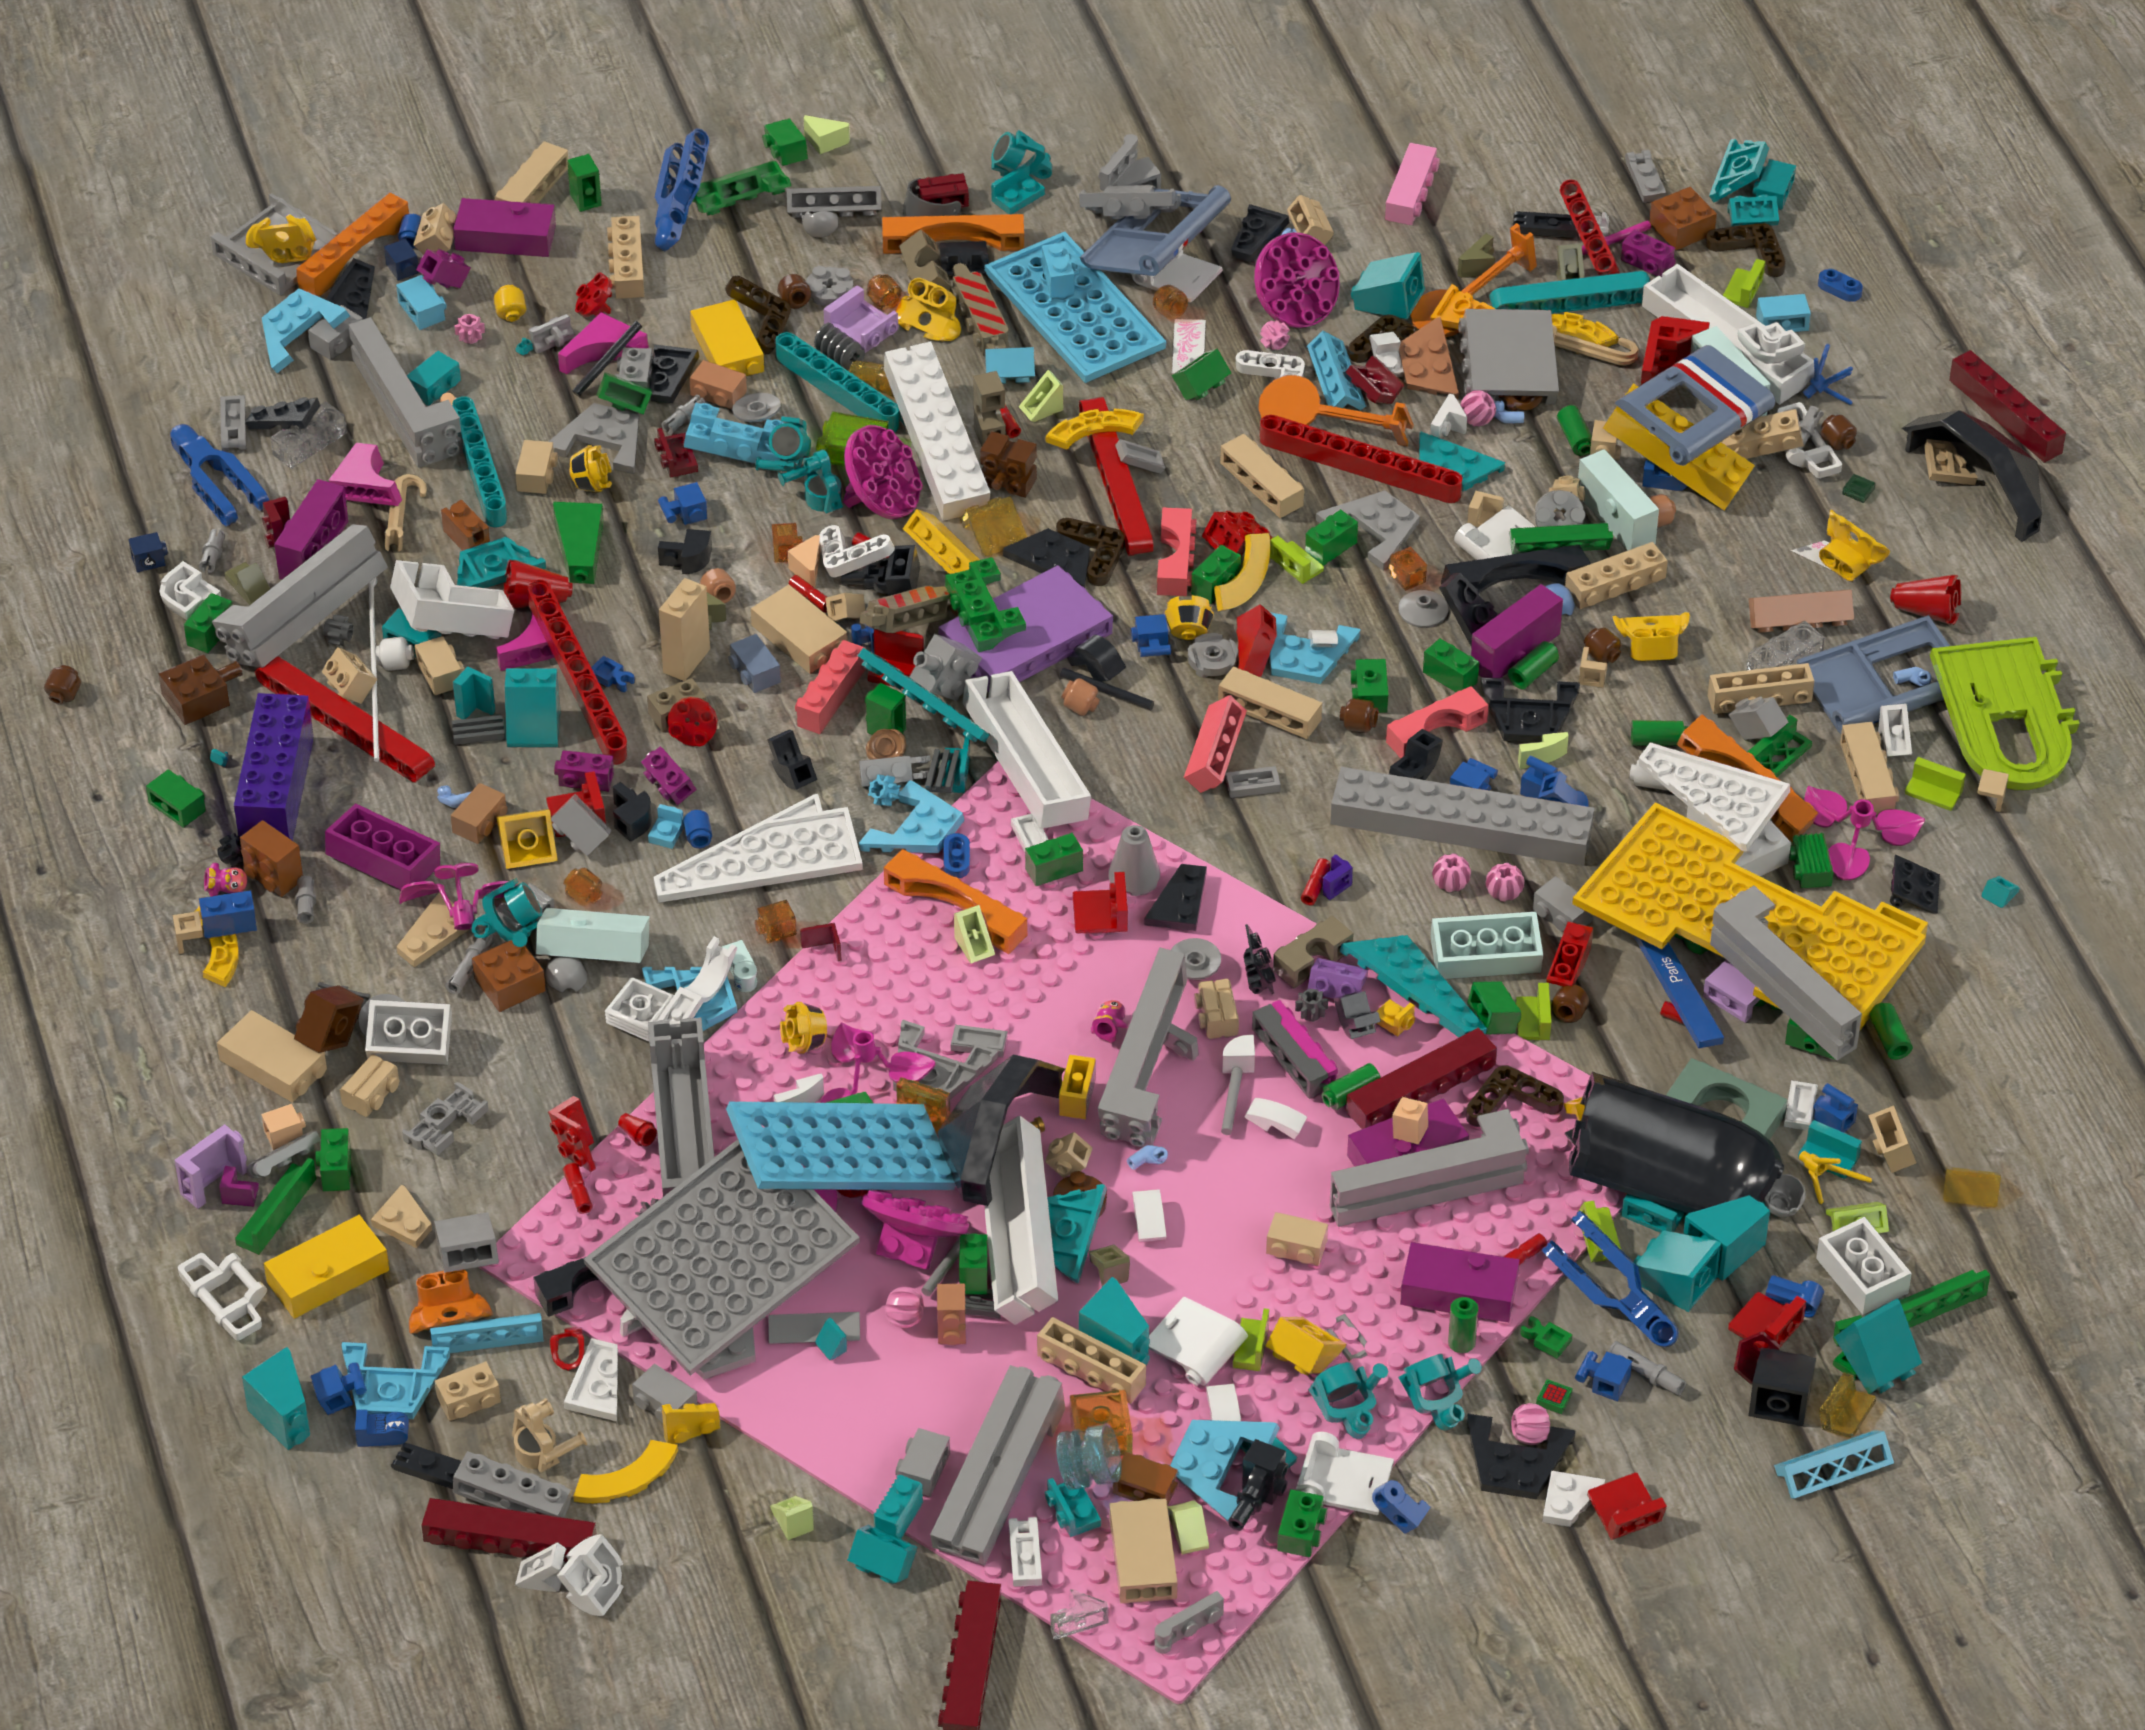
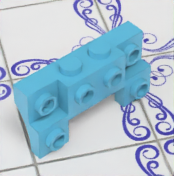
(727, 437)

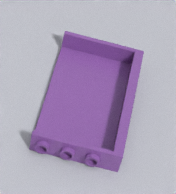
(1057, 619)

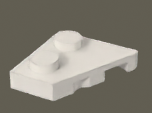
(1568, 1497)

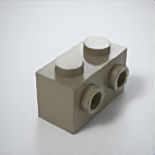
(662, 701)

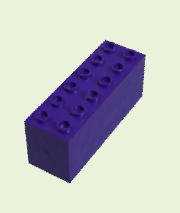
(275, 763)

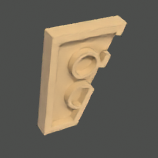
(429, 933)

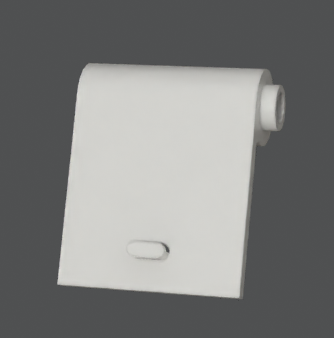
(1183, 272)
(1491, 537)
(1197, 1340)
(1342, 1474)

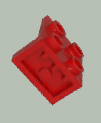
(1230, 530)
(898, 650)
(589, 795)
(1102, 909)
(572, 1132)
(1768, 1316)
(1626, 1506)

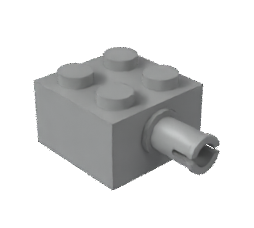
(945, 667)

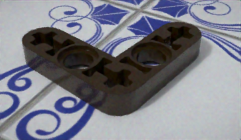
(1718, 241)
(770, 313)
(1392, 324)
(1103, 546)
(1506, 1088)

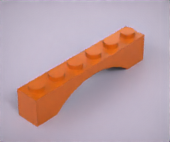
(999, 231)
(323, 267)
(1709, 742)
(916, 877)

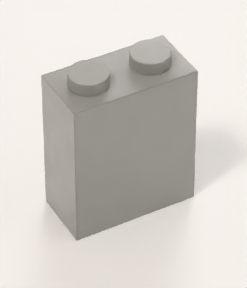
(466, 1242)

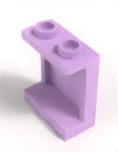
(860, 319)
(1731, 991)
(207, 1162)

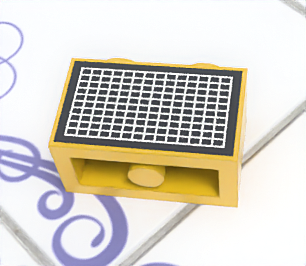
(1077, 1086)

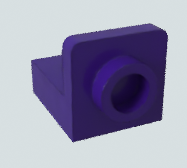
(1338, 878)

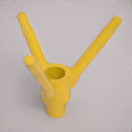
(1818, 1166)

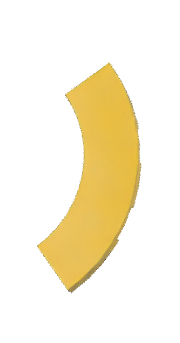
(1577, 326)
(1093, 422)
(1250, 577)
(223, 958)
(629, 1480)

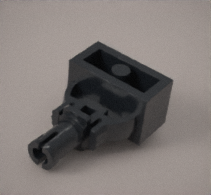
(889, 575)
(1261, 1481)

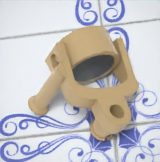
(536, 1441)

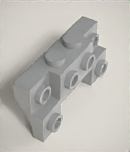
(1129, 201)

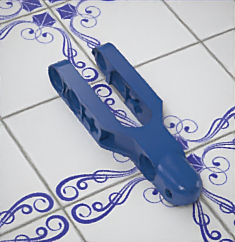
(676, 199)
(194, 452)
(1636, 1305)

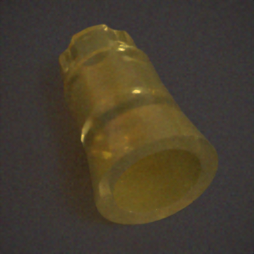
(873, 375)

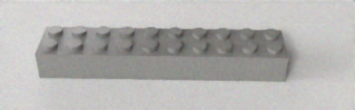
(1462, 816)

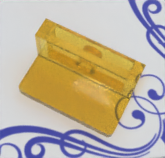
(1971, 1186)
(1845, 1408)

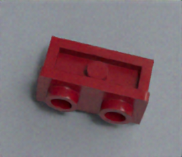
(1376, 381)
(674, 455)
(274, 520)

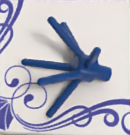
(1820, 384)

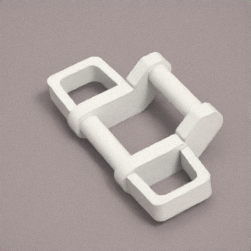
(1814, 456)
(217, 1277)

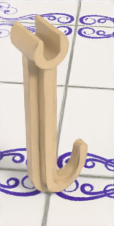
(1597, 351)
(394, 533)

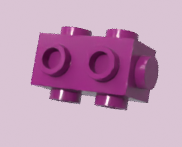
(1647, 253)
(443, 268)
(574, 765)
(668, 775)

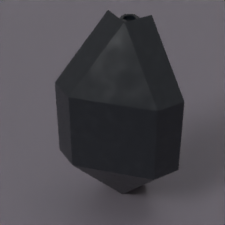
(2012, 466)
(976, 1123)

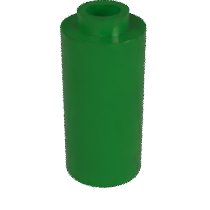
(1575, 430)
(1533, 665)
(1656, 732)
(1890, 1031)
(1336, 1092)
(1463, 1325)

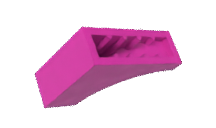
(595, 341)
(361, 477)
(525, 649)

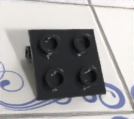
(969, 253)
(1914, 885)
(1257, 964)

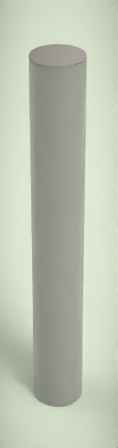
(1231, 1102)
(942, 1269)

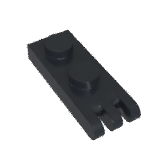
(1545, 224)
(426, 1465)

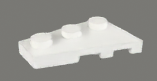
(596, 1382)

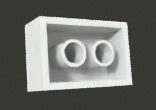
(409, 1032)
(1863, 1265)

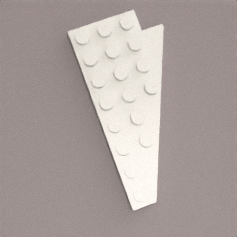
(780, 849)

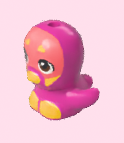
(226, 880)
(1109, 1020)

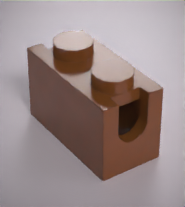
(463, 524)
(1145, 1479)

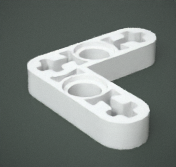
(1262, 358)
(847, 560)

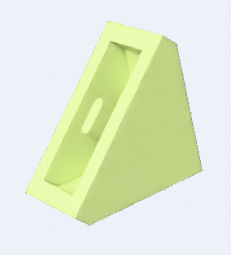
(826, 133)
(1044, 398)
(972, 934)
(794, 1516)
(1189, 1526)

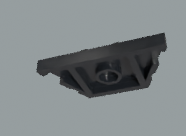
(1048, 550)

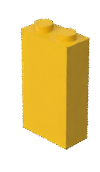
(727, 337)

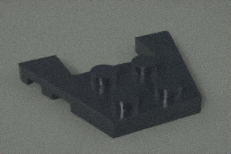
(1528, 718)
(1511, 1467)

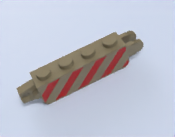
(979, 309)
(907, 609)

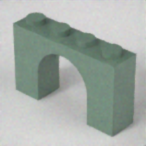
(1704, 1083)

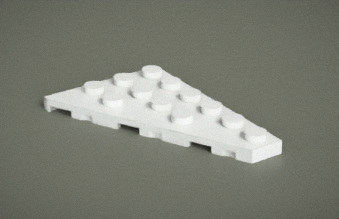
(1724, 796)

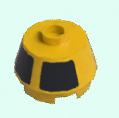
(590, 469)
(1189, 617)
(803, 1027)

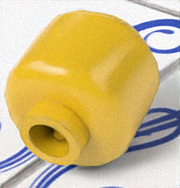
(510, 303)

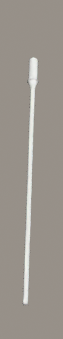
(371, 584)

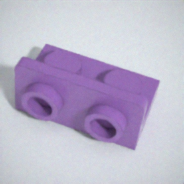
(1336, 978)

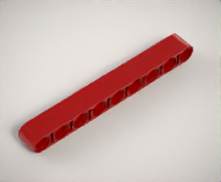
(1360, 458)
(1119, 485)
(563, 640)
(347, 719)

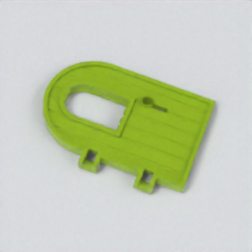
(2007, 686)

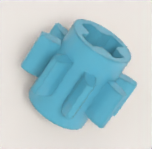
(884, 790)

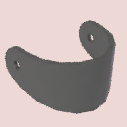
(915, 206)

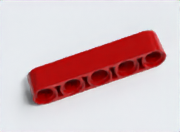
(1584, 222)

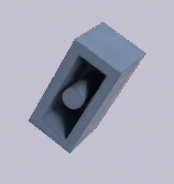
(754, 663)

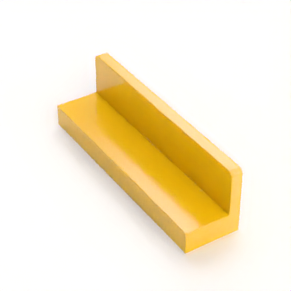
(939, 542)

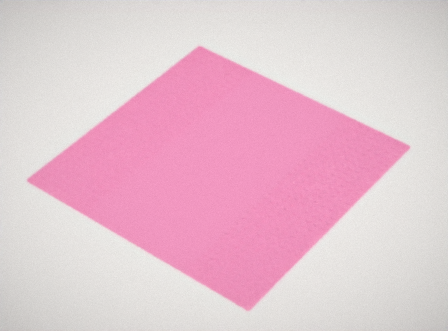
(1218, 1195)

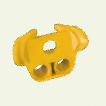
(289, 245)
(943, 323)
(1845, 554)
(1656, 640)

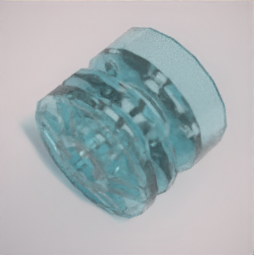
(1088, 1456)

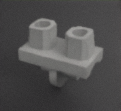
(551, 333)

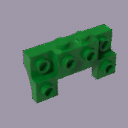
(738, 185)
(977, 608)

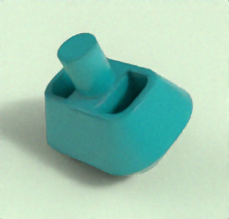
(524, 346)
(219, 757)

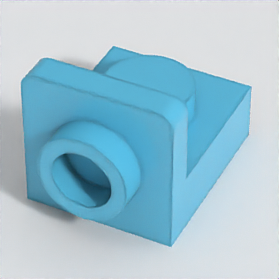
(667, 826)

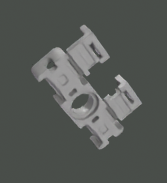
(456, 1103)

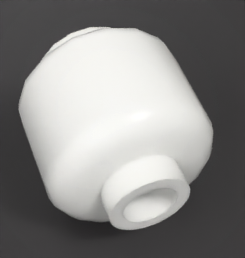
(394, 653)

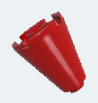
(522, 574)
(1930, 597)

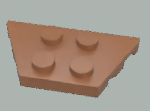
(1428, 361)

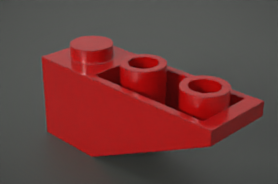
(1256, 638)
(1571, 955)

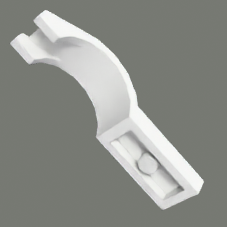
(706, 985)

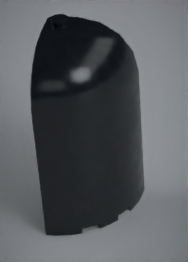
(1668, 1148)

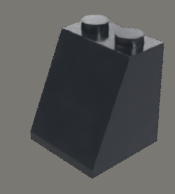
(1782, 1386)

